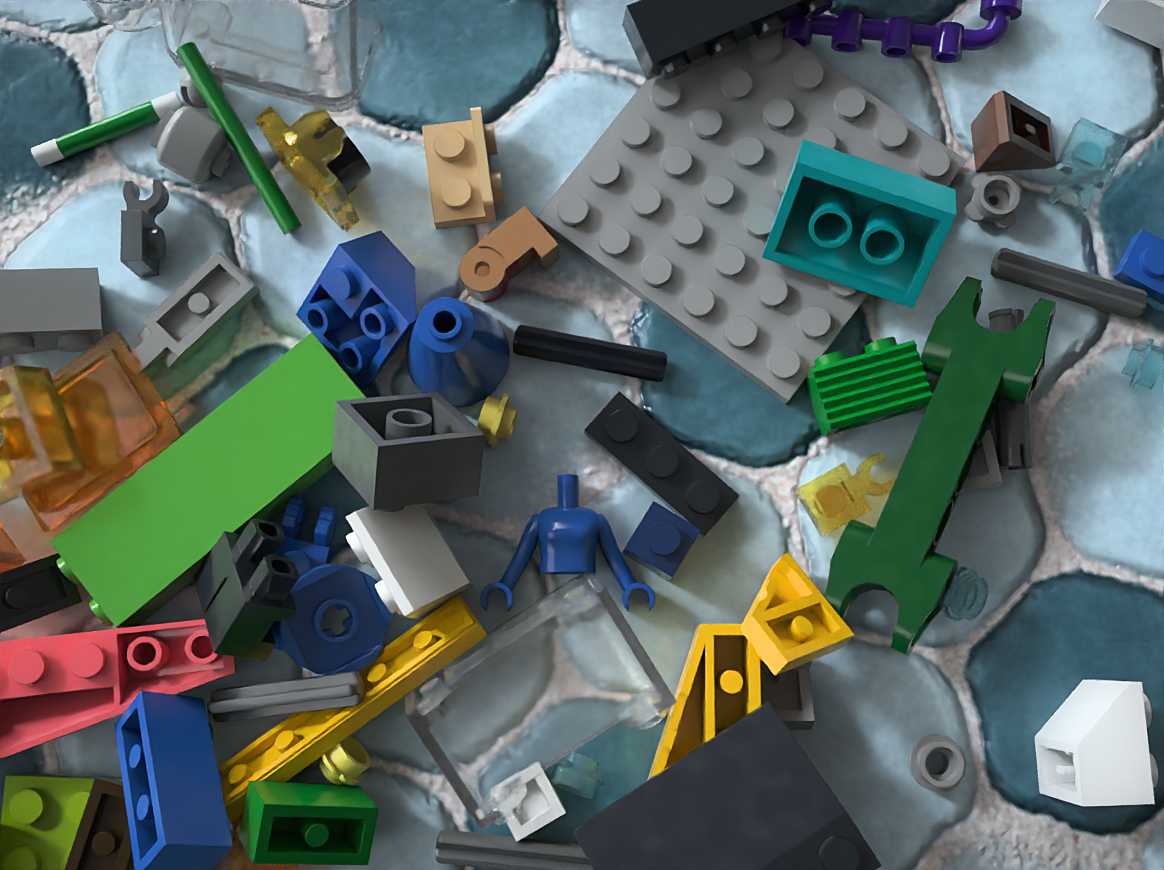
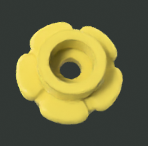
(345, 762)

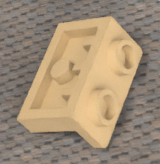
(459, 172)

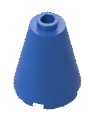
(457, 352)

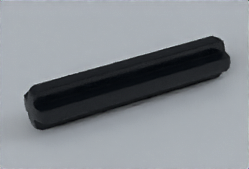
(589, 353)

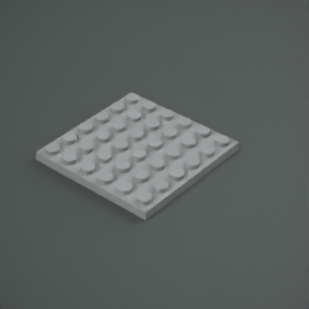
(690, 187)

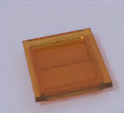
(116, 424)

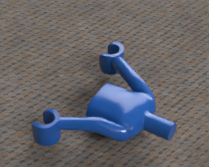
(567, 546)

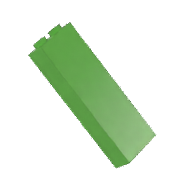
(227, 469)

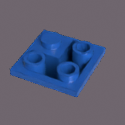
(362, 305)

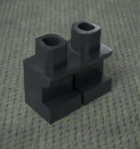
(246, 589)

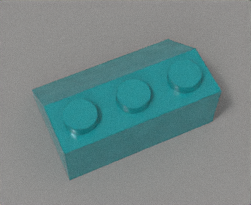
(860, 223)

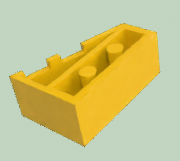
(714, 691)

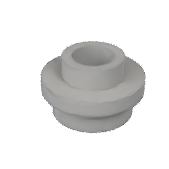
(953, 765)

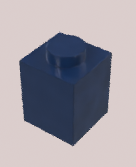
(661, 541)

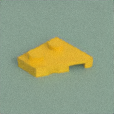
(792, 620)

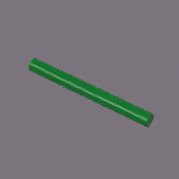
(238, 137)

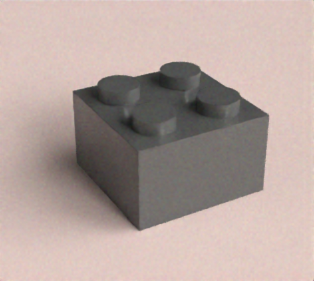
(407, 450)

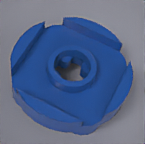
(363, 629)

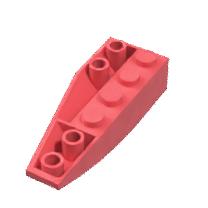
(89, 677)

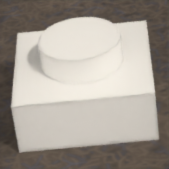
(540, 807)

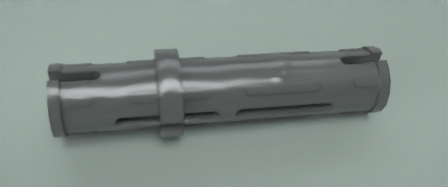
(1011, 417)

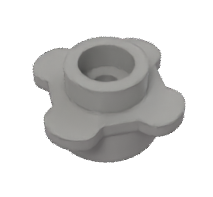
(1004, 190)

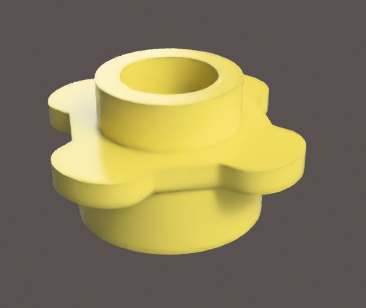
(497, 419)

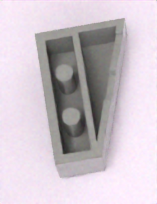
(49, 310)

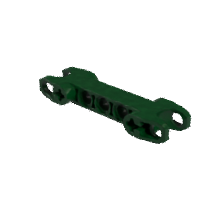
(974, 374)

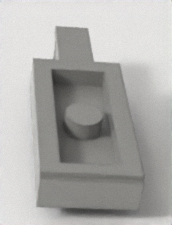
(193, 314)

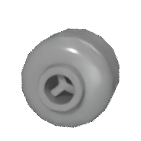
(192, 145)

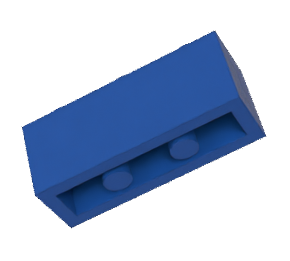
(172, 784)

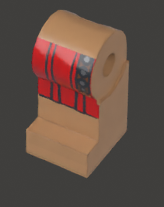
(505, 254)

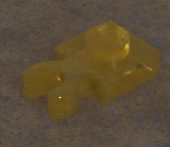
(839, 496)

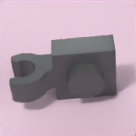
(141, 237)

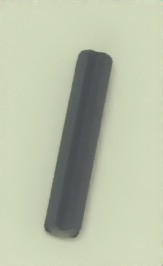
(1069, 283)
(287, 696)
(506, 853)

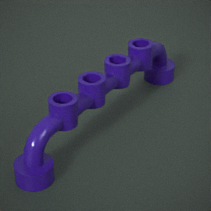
(900, 33)

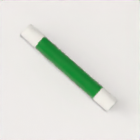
(105, 129)

